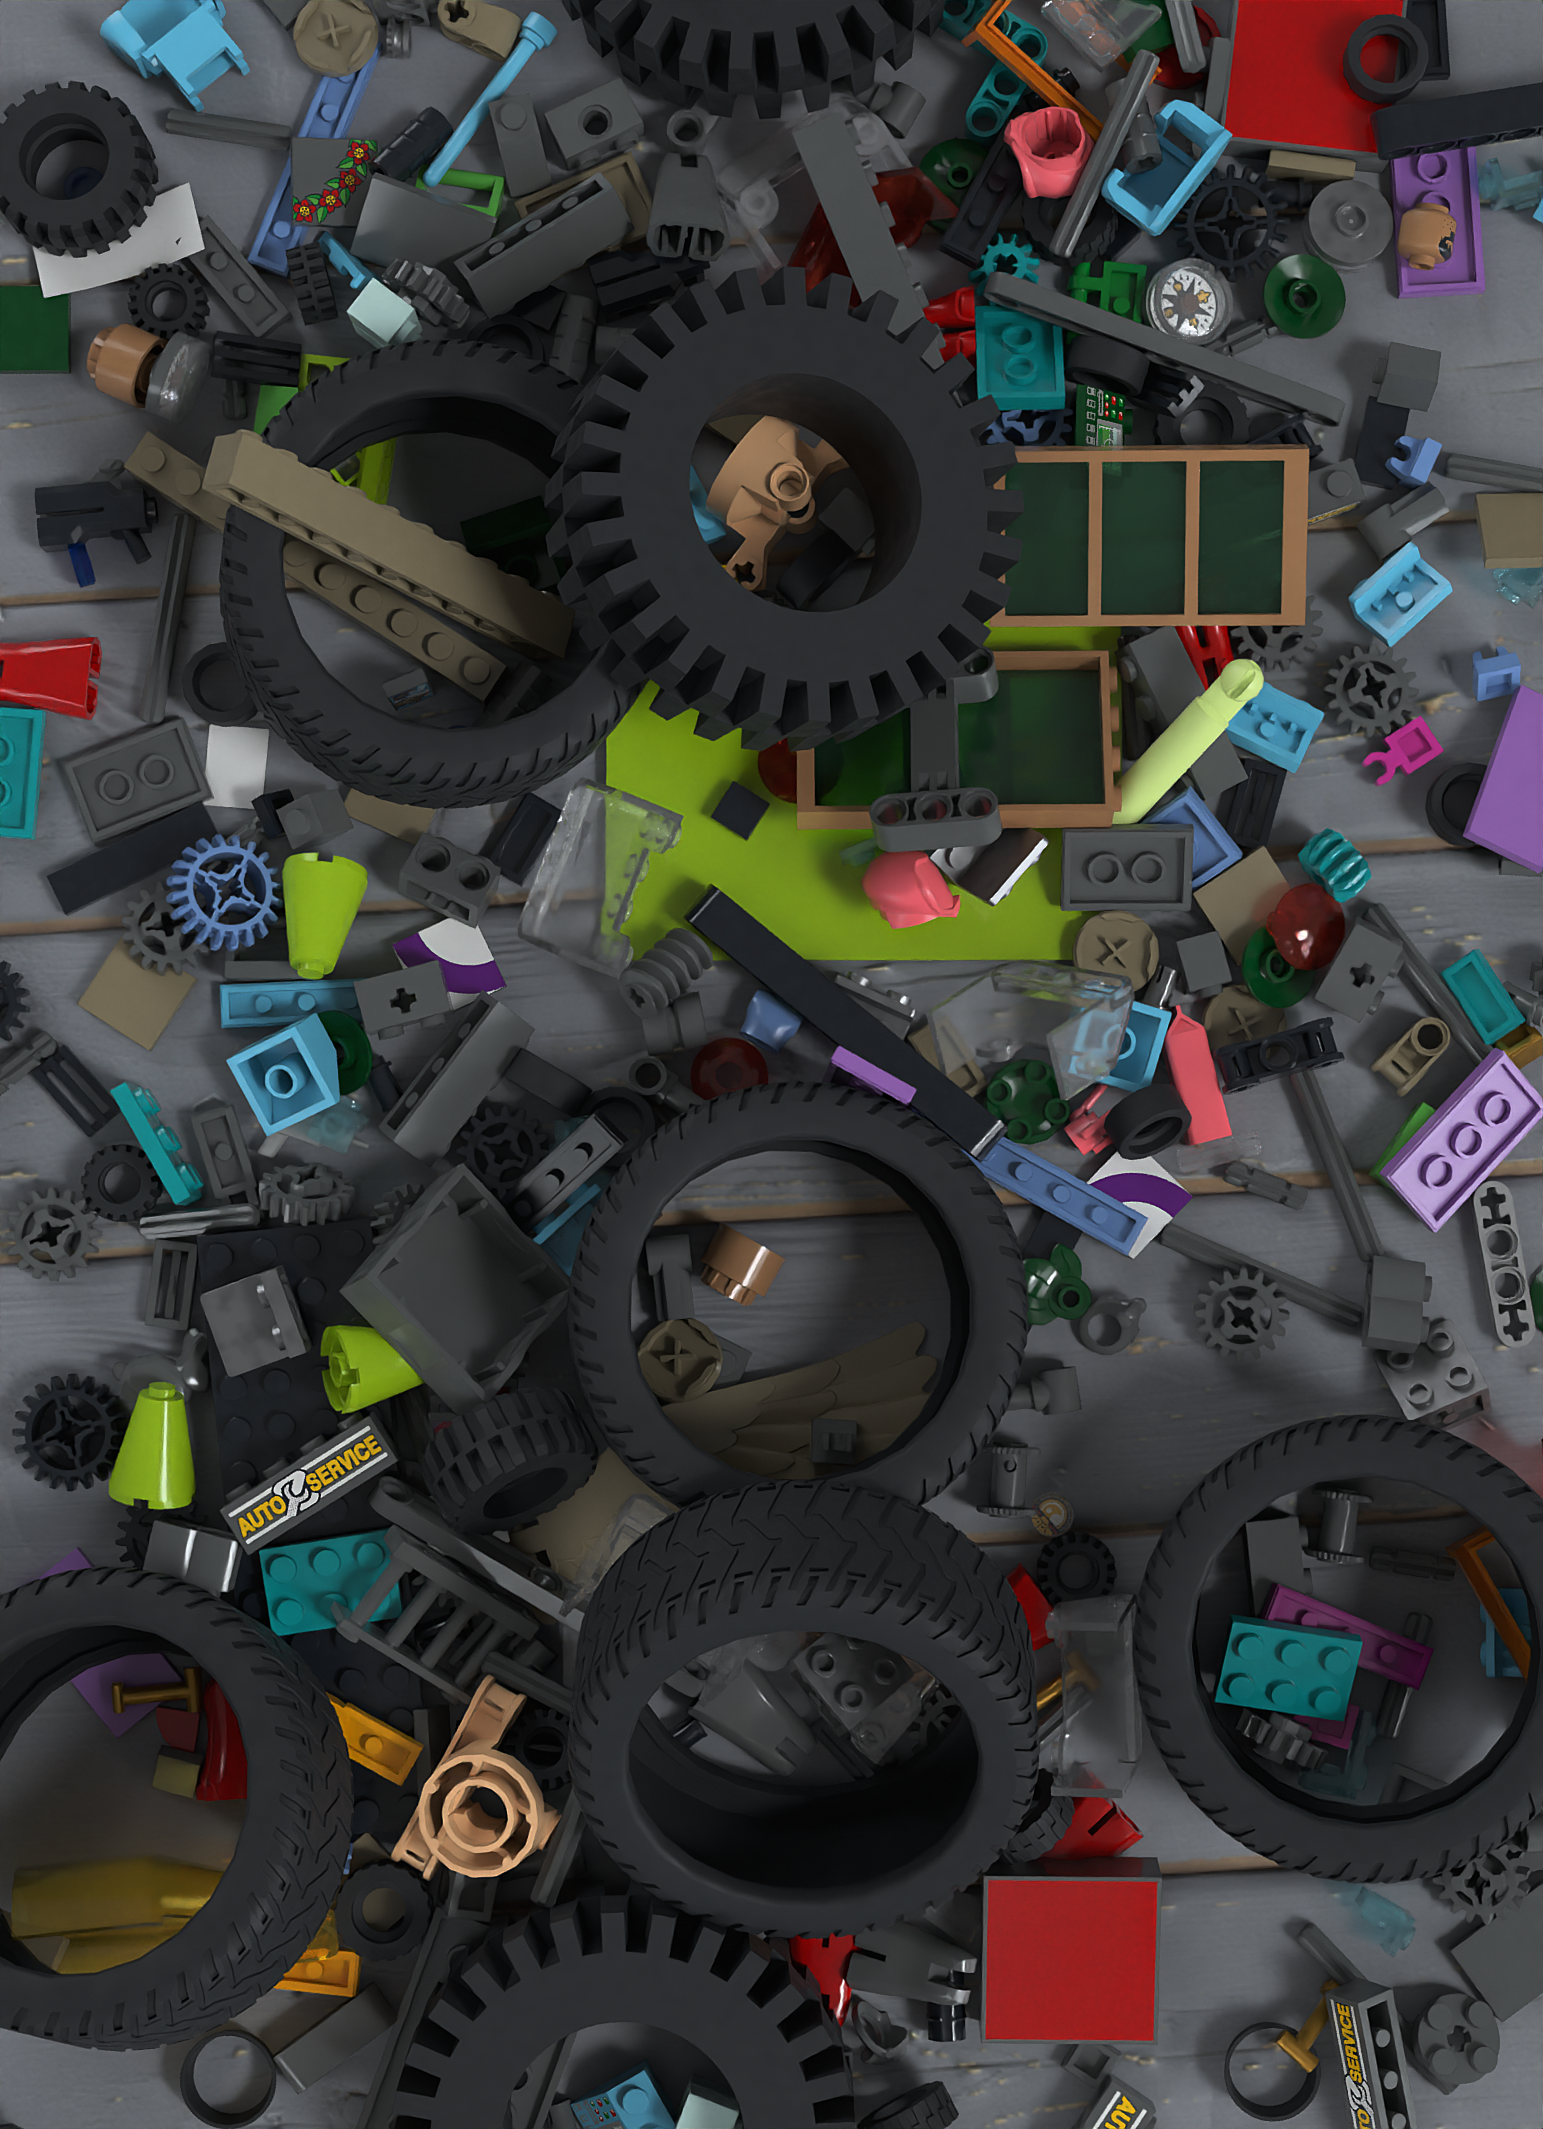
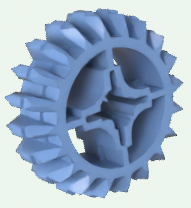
(241, 901)

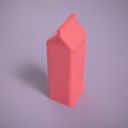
(1195, 1078)

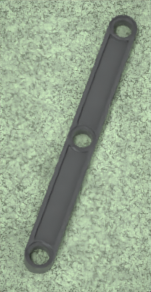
(1164, 348)
(499, 1563)

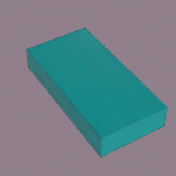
(1482, 997)

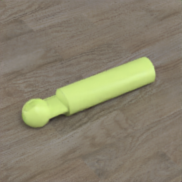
(1187, 739)

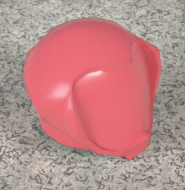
(1050, 150)
(908, 889)

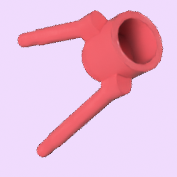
(1088, 1130)

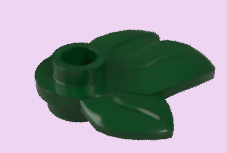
(1050, 1281)

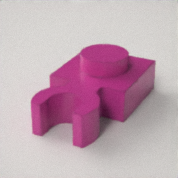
(1407, 749)
(1332, 1731)

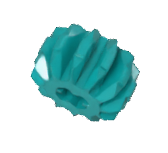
(1004, 255)
(1335, 865)

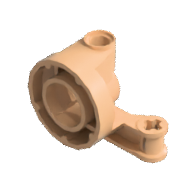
(764, 481)
(459, 1832)

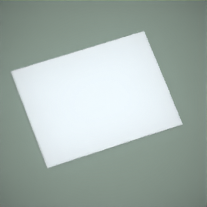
(236, 765)

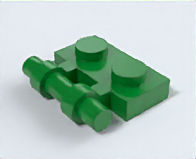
(1118, 289)

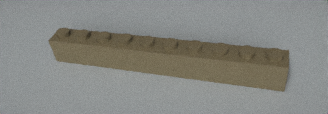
(387, 546)
(332, 580)

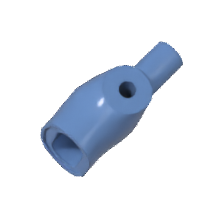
(769, 1022)

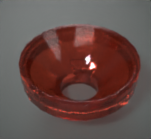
(722, 1051)

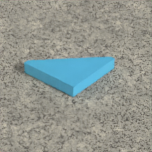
(347, 263)

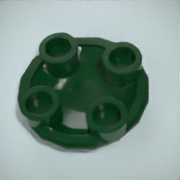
(1027, 1101)

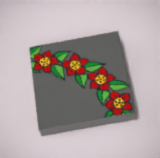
(329, 181)

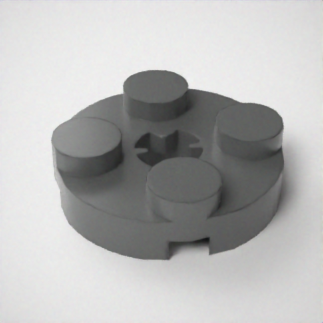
(1480, 2033)

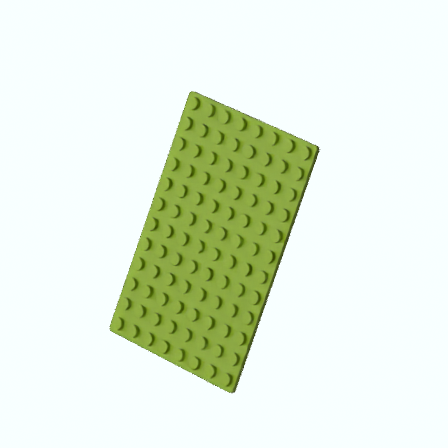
(795, 876)

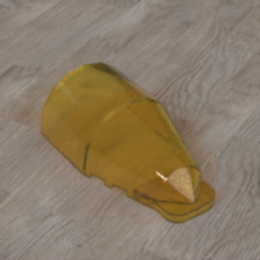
(121, 1907)

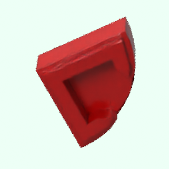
(179, 1727)

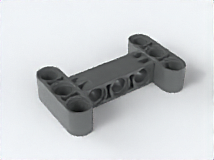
(936, 772)

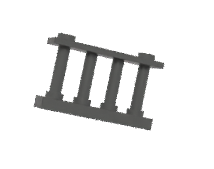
(440, 1575)

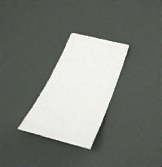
(151, 244)

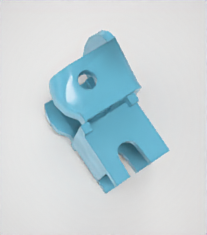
(174, 39)
(1159, 194)

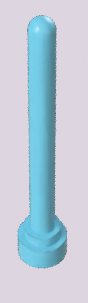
(535, 34)

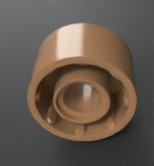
(122, 362)
(739, 1266)

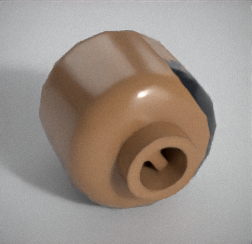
(1426, 236)

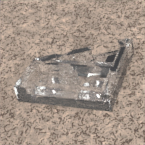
(1100, 27)

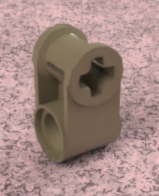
(484, 29)
(1410, 1055)

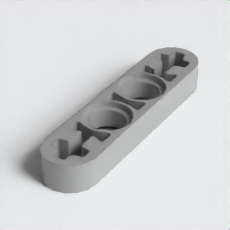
(1510, 1262)

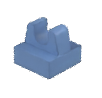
(1418, 462)
(1495, 675)

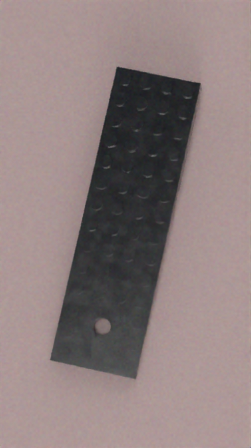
(269, 1418)

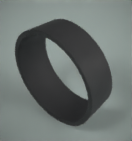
(1277, 2112)
(208, 2114)

